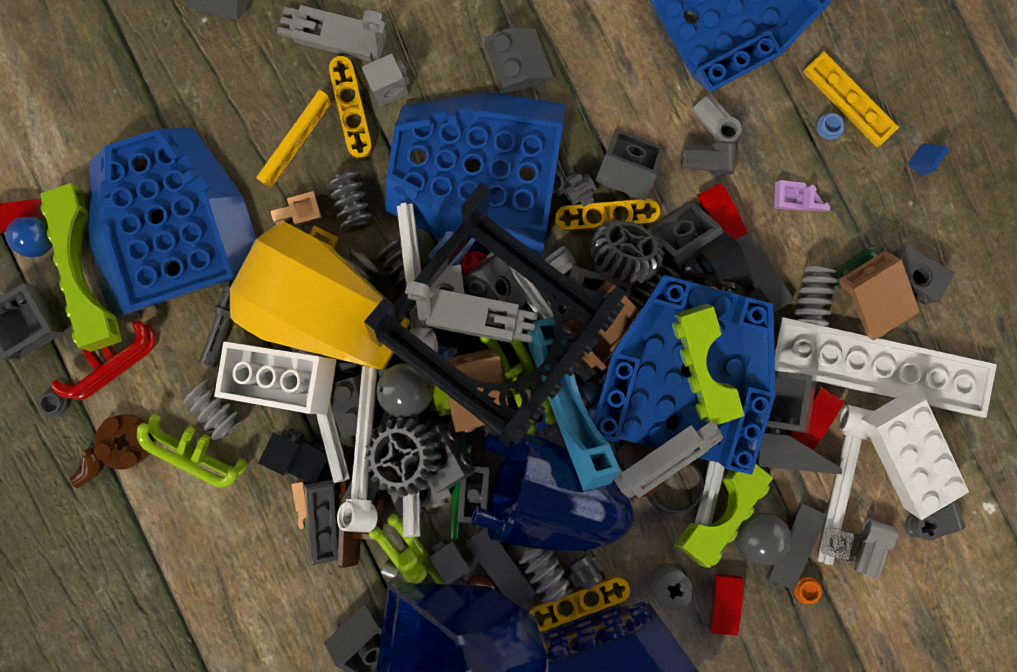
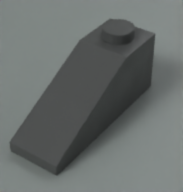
(788, 453)

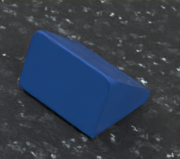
(927, 158)

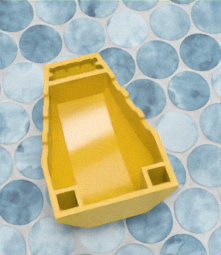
(306, 298)

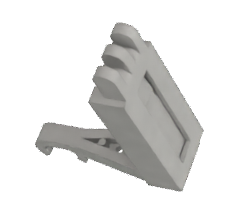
(335, 32)
(470, 314)
(667, 460)

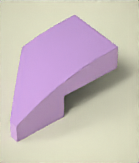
(798, 197)

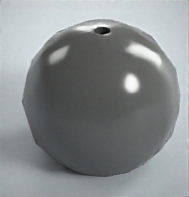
(404, 391)
(764, 539)

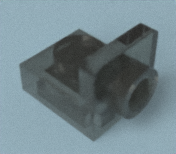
(841, 544)

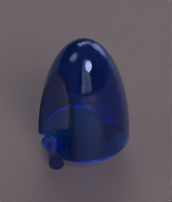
(542, 502)

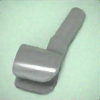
(390, 569)

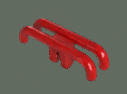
(116, 364)

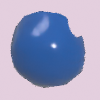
(28, 236)

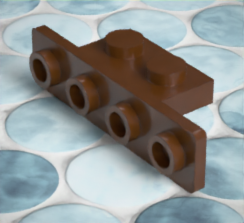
(349, 541)

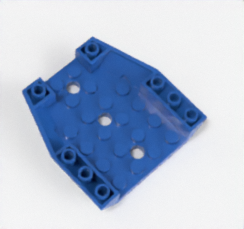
(733, 34)
(499, 133)
(202, 225)
(647, 381)

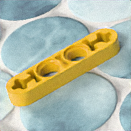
(350, 108)
(606, 210)
(579, 607)

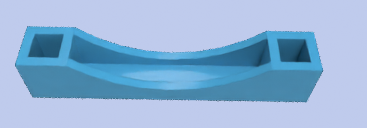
(586, 446)

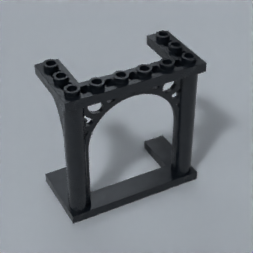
(589, 307)

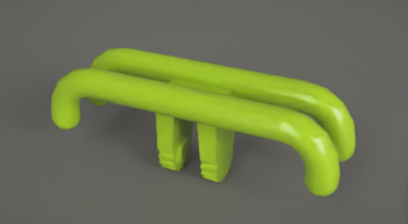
(518, 372)
(186, 456)
(413, 561)

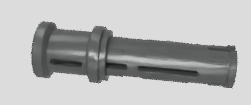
(208, 356)

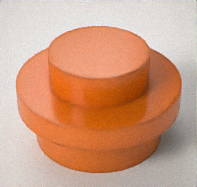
(808, 590)

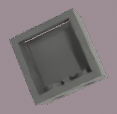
(25, 322)
(792, 402)

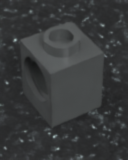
(449, 560)

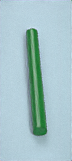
(454, 531)

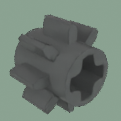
(580, 189)
(585, 572)

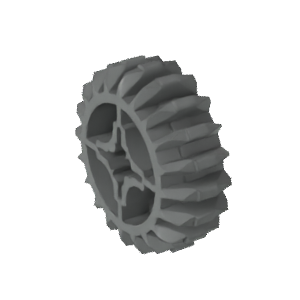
(626, 250)
(392, 436)

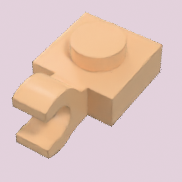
(300, 209)
(299, 499)

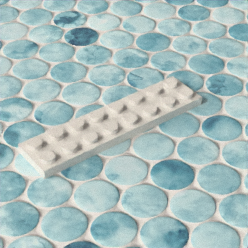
(884, 367)

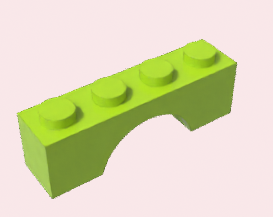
(697, 331)
(706, 542)

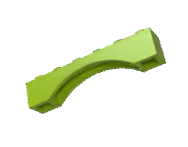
(66, 219)

